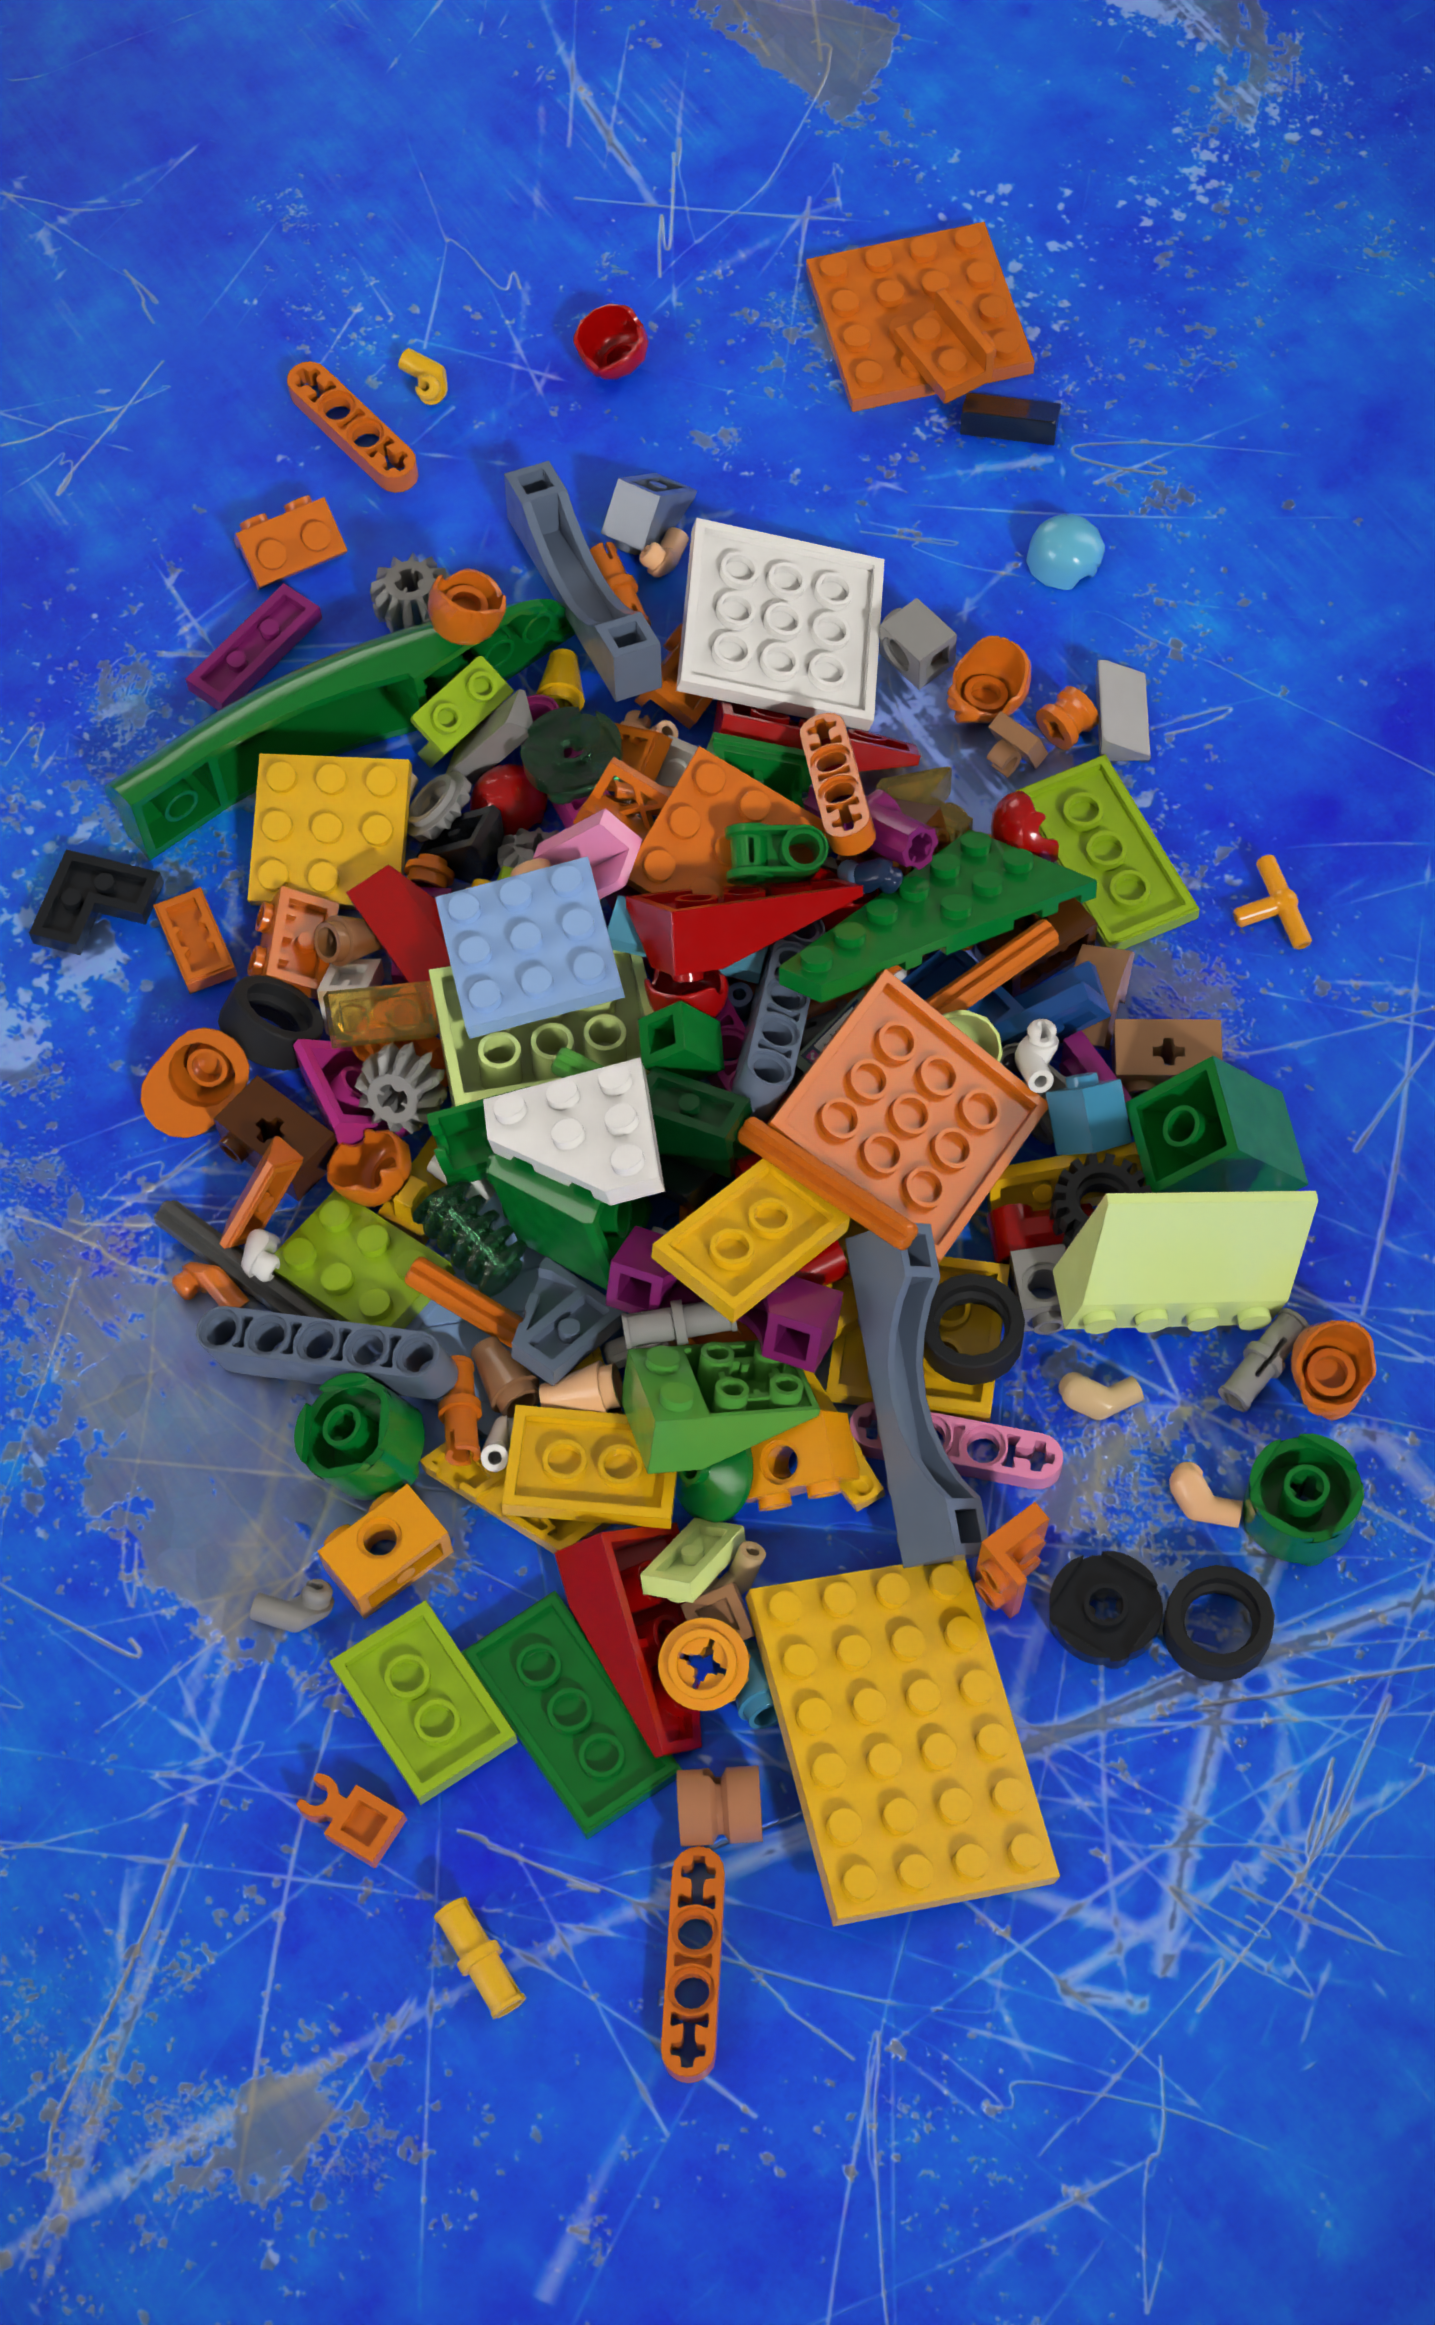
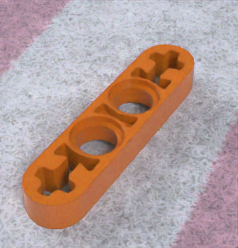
(355, 424)
(837, 783)
(696, 1963)

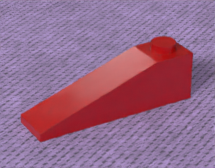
(870, 749)
(403, 922)
(707, 932)
(630, 1628)

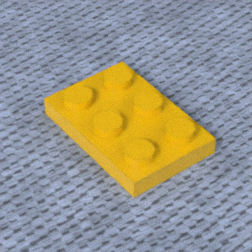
(749, 1239)
(582, 1470)

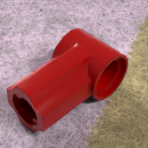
(1020, 1228)

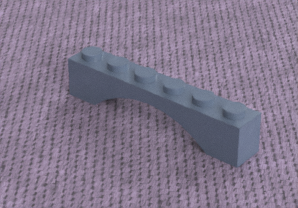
(610, 632)
(932, 1504)

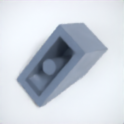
(644, 510)

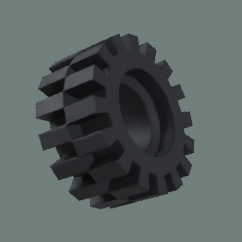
(1084, 1179)

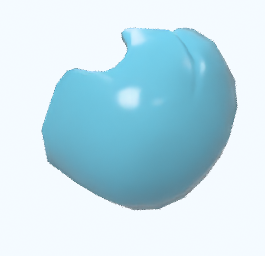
(1065, 551)

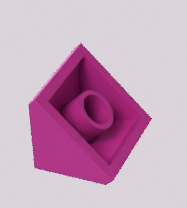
(331, 1082)

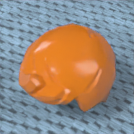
(466, 606)
(989, 680)
(1333, 1366)

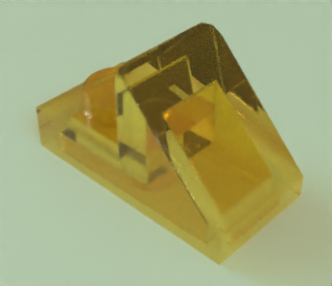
(930, 788)

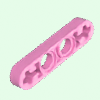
(962, 1432)

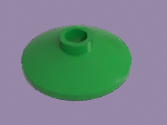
(717, 1490)

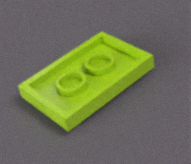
(355, 1264)
(423, 1702)

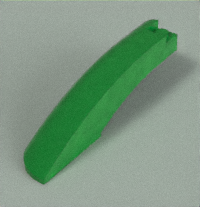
(315, 711)

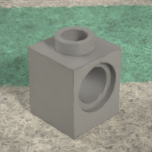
(917, 643)
(1032, 1270)

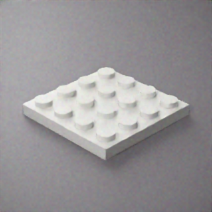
(781, 624)

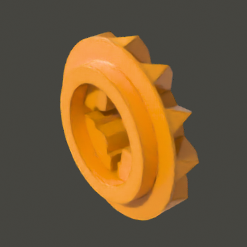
(681, 1678)

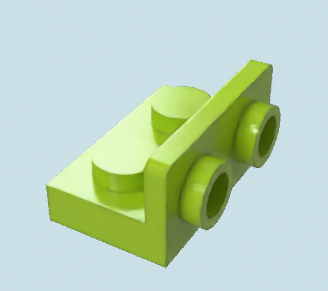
(459, 708)

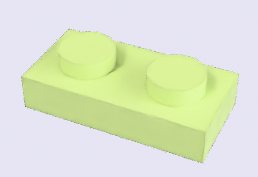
(692, 1560)

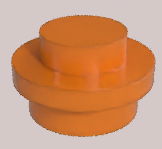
(429, 871)

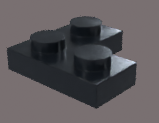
(85, 888)

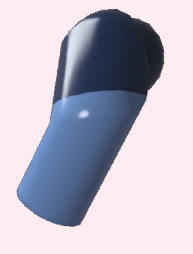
(872, 874)

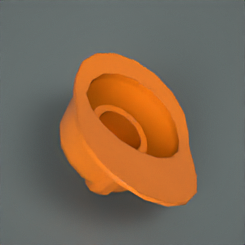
(194, 1082)

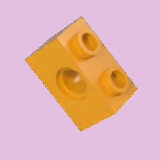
(823, 1462)
(376, 1579)

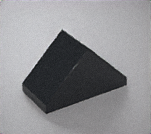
(470, 844)

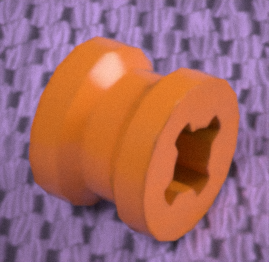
(1067, 717)

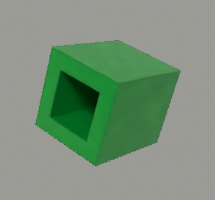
(681, 1041)

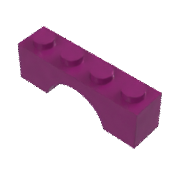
(791, 1322)

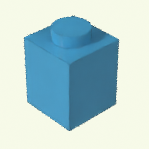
(1088, 1115)

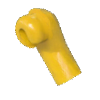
(430, 375)

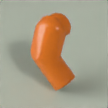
(208, 1280)

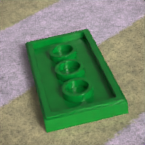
(568, 1715)

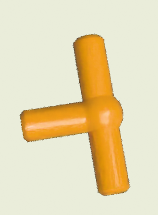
(1280, 902)

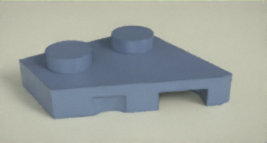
(562, 1323)

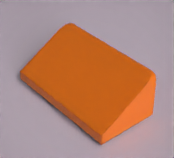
(262, 1192)

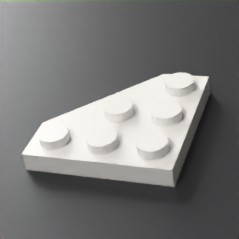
(583, 1131)

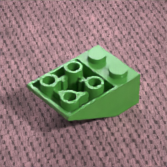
(709, 1402)

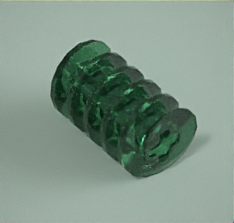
(471, 1237)

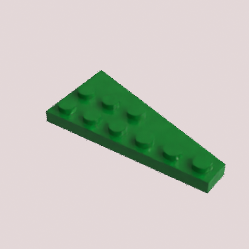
(951, 903)

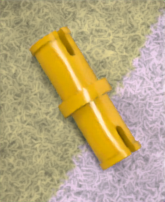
(479, 1957)

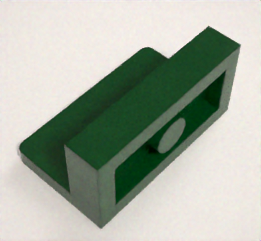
(696, 1120)

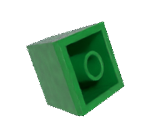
(1215, 1133)
(564, 1220)

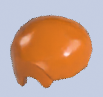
(372, 1169)

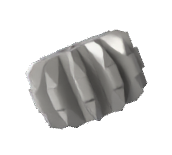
(404, 591)
(401, 1087)

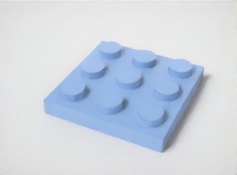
(529, 947)

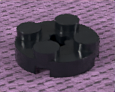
(1109, 1640)

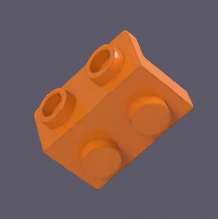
(290, 541)

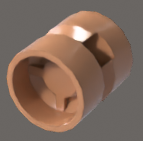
(719, 1806)

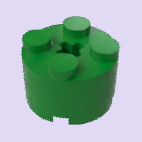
(360, 1437)
(1296, 1528)

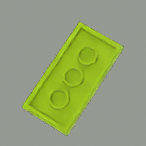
(1111, 842)

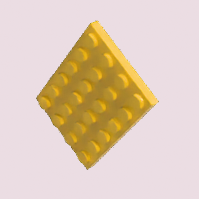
(900, 1740)

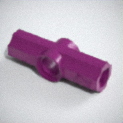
(897, 834)

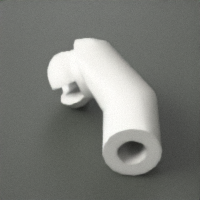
(1036, 1053)

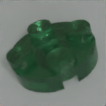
(569, 777)

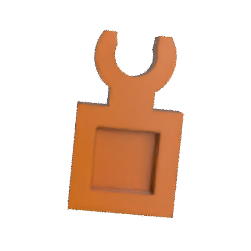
(358, 1823)

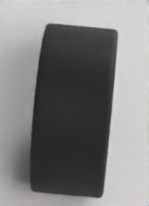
(278, 1003)
(982, 1367)
(1227, 1582)

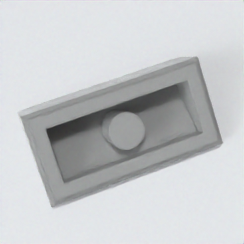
(1122, 712)
(493, 738)

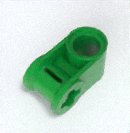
(763, 855)

